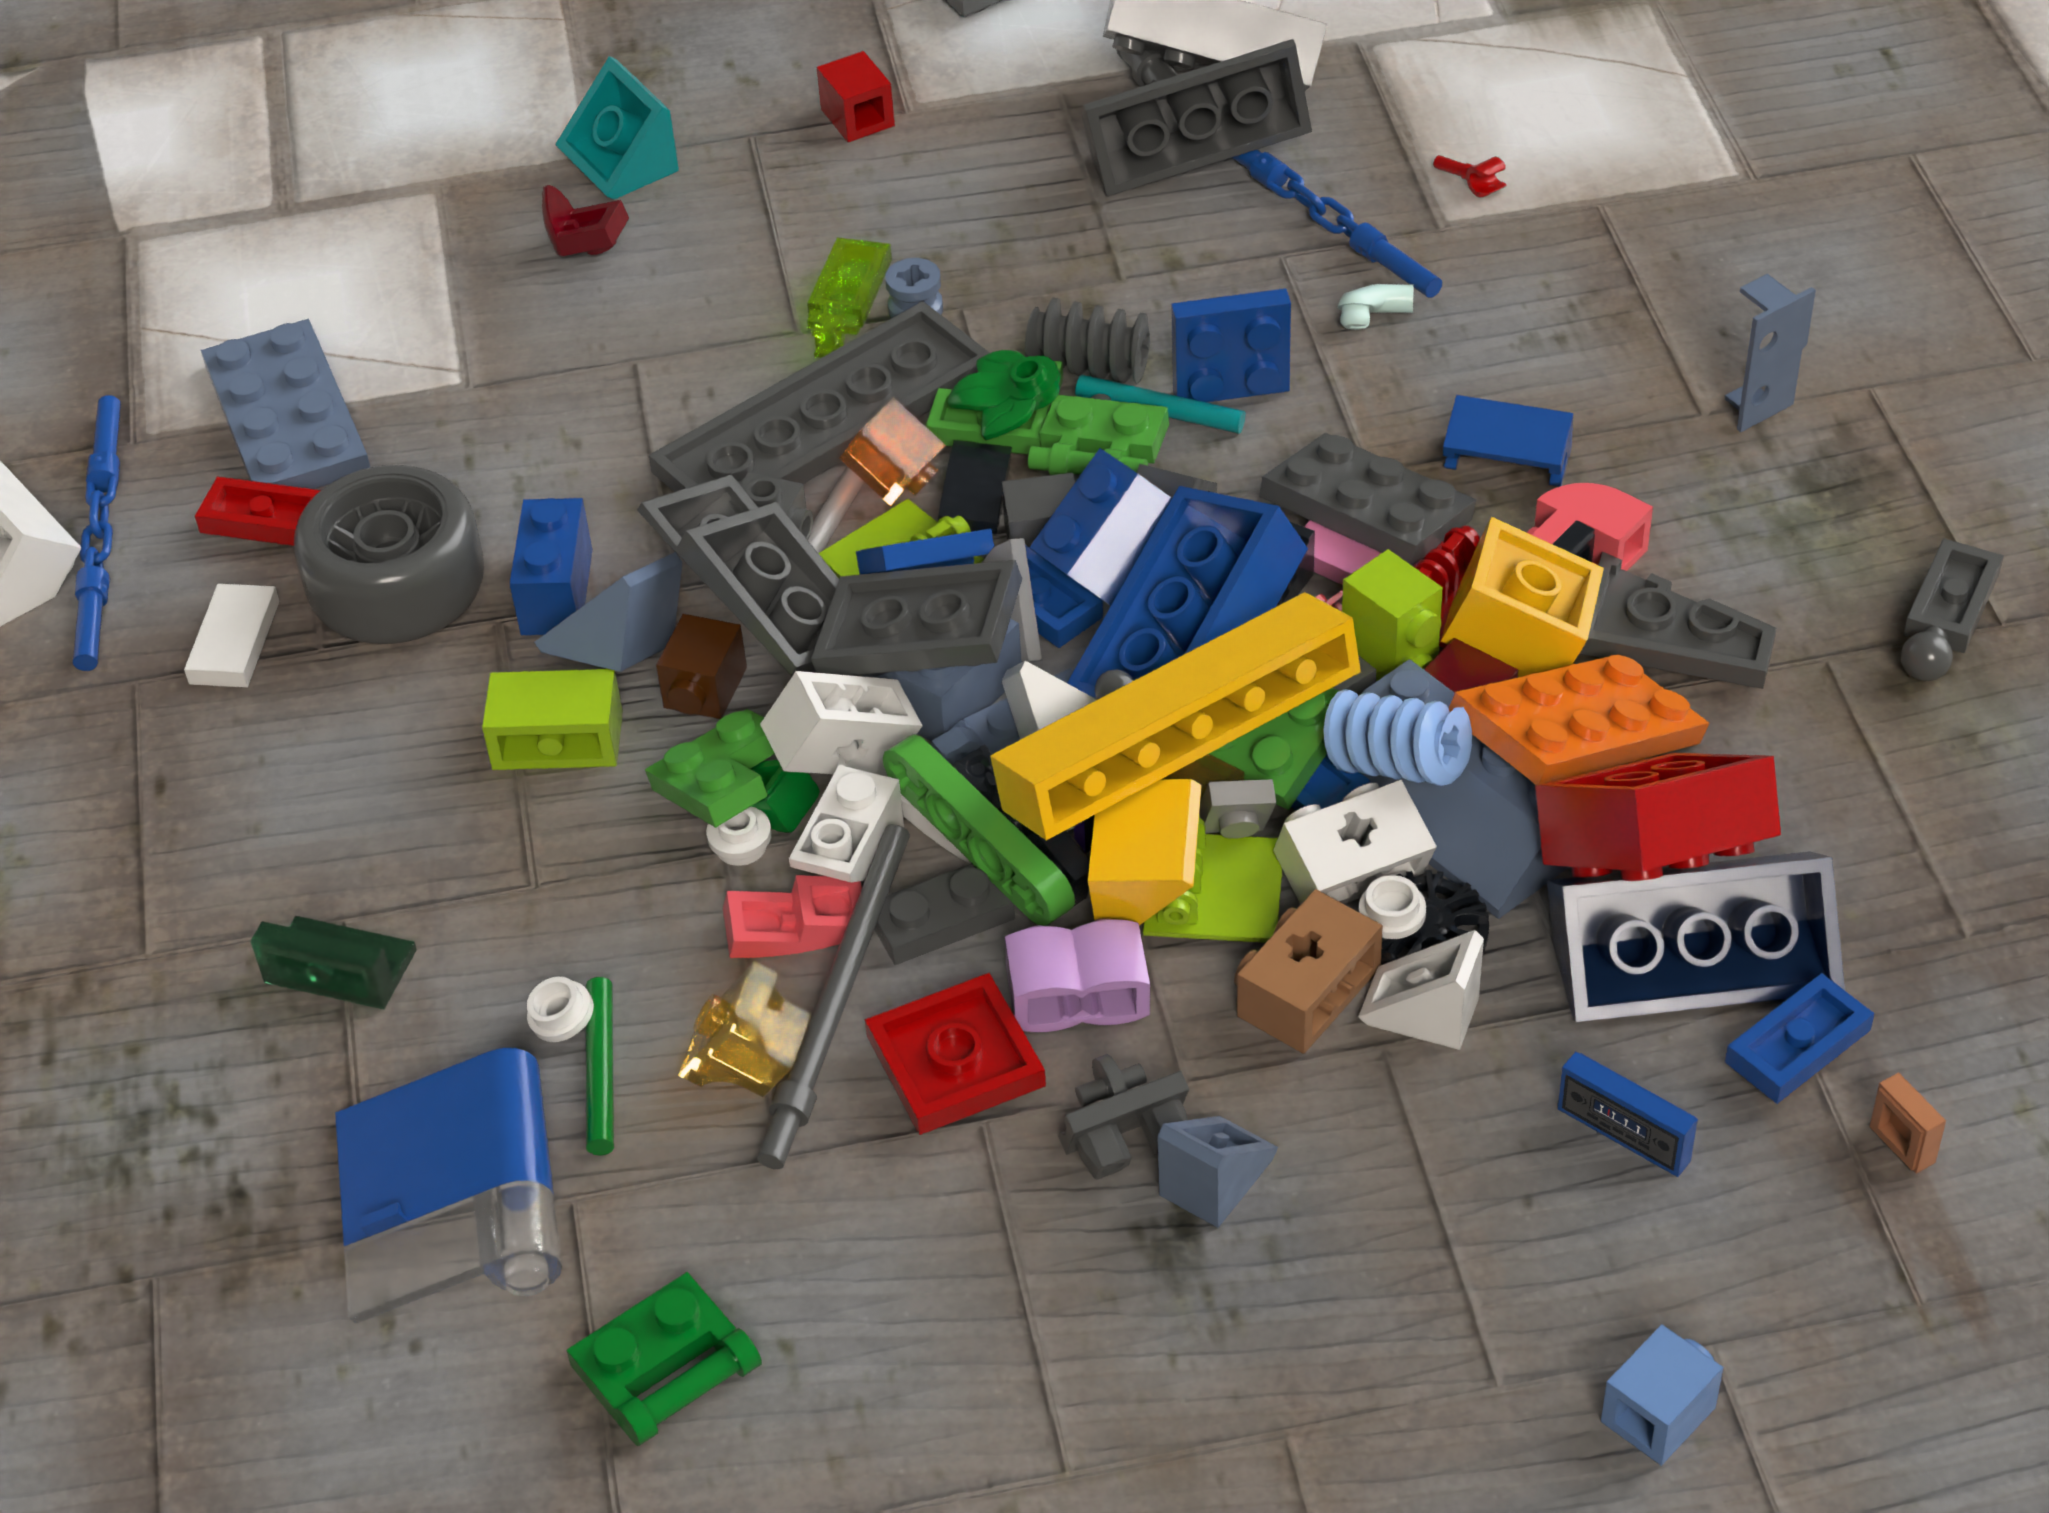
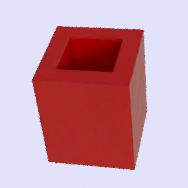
(855, 96)

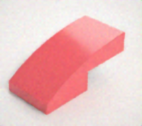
(792, 922)

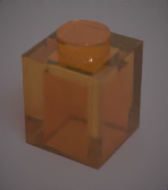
(894, 453)

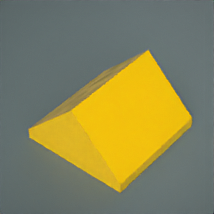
(1144, 851)

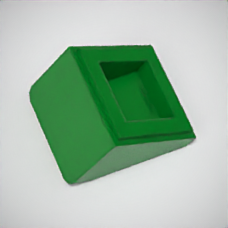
(788, 795)

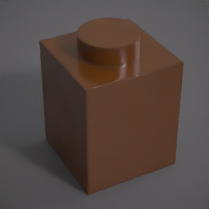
(701, 666)

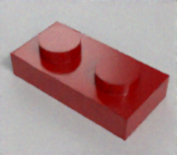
(252, 510)

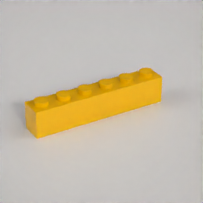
(1175, 715)

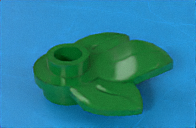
(1007, 390)

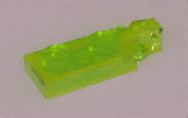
(846, 291)

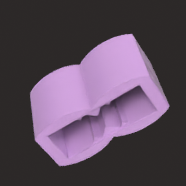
(1077, 975)

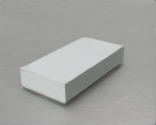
(232, 635)

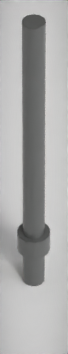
(795, 1096)

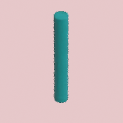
(1178, 407)

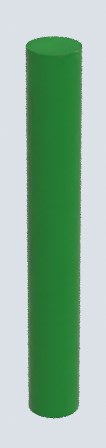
(600, 1069)

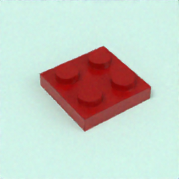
(955, 1053)

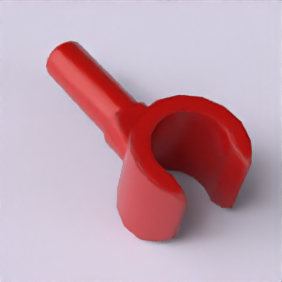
(1480, 177)

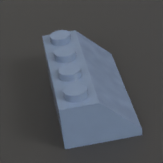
(1482, 820)

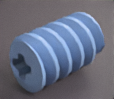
(1397, 737)

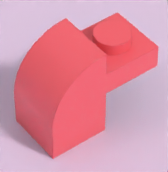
(1618, 519)

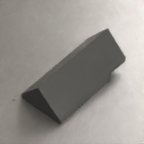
(751, 563)

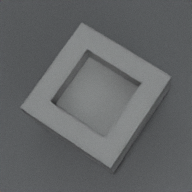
(1237, 807)

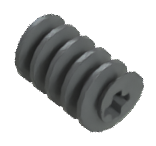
(1090, 342)

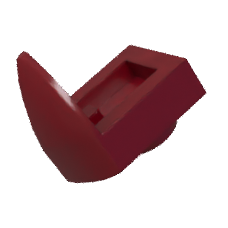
(582, 229)

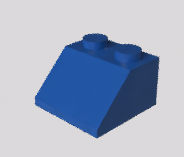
(1102, 525)

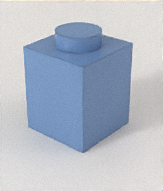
(1662, 1394)

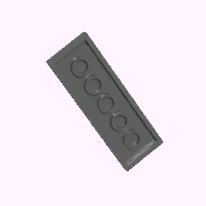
(816, 413)

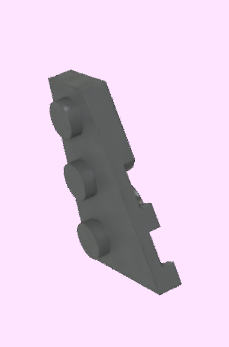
(1674, 632)

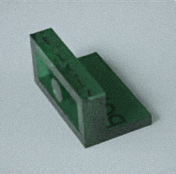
(332, 960)

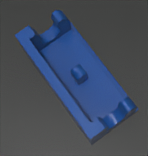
(1509, 435)

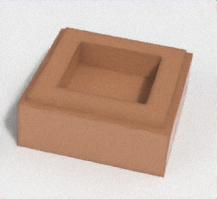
(1907, 1123)

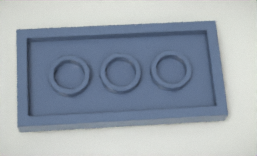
(285, 407)

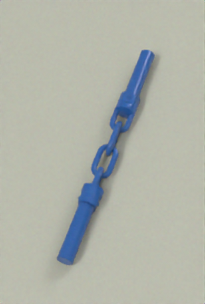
(1363, 238)
(91, 580)

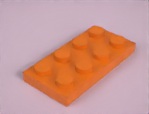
(1580, 718)

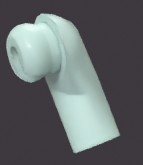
(1375, 298)

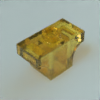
(745, 1035)

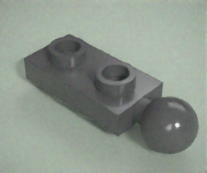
(1948, 608)

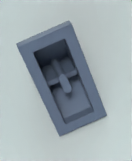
(1209, 1165)

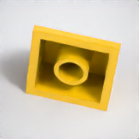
(1524, 601)

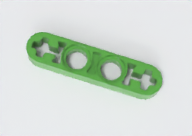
(979, 830)

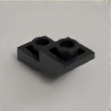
(975, 484)

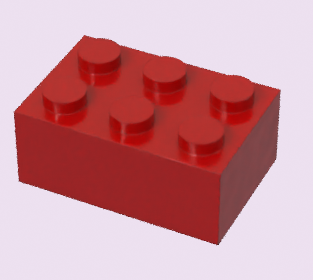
(1658, 814)

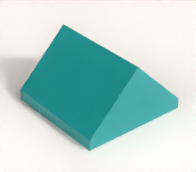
(620, 134)

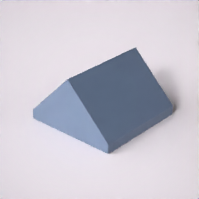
(623, 621)

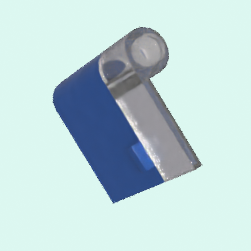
(448, 1185)

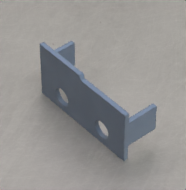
(1779, 361)

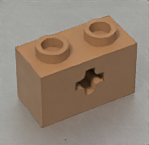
(1308, 970)

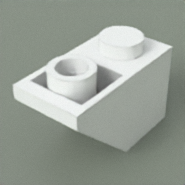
(848, 825)

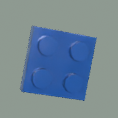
(1232, 346)

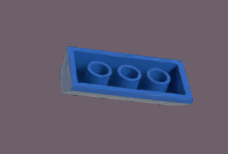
(1198, 577)

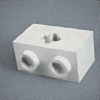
(837, 722)
(1370, 816)

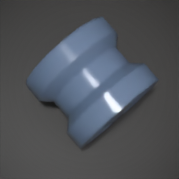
(911, 283)

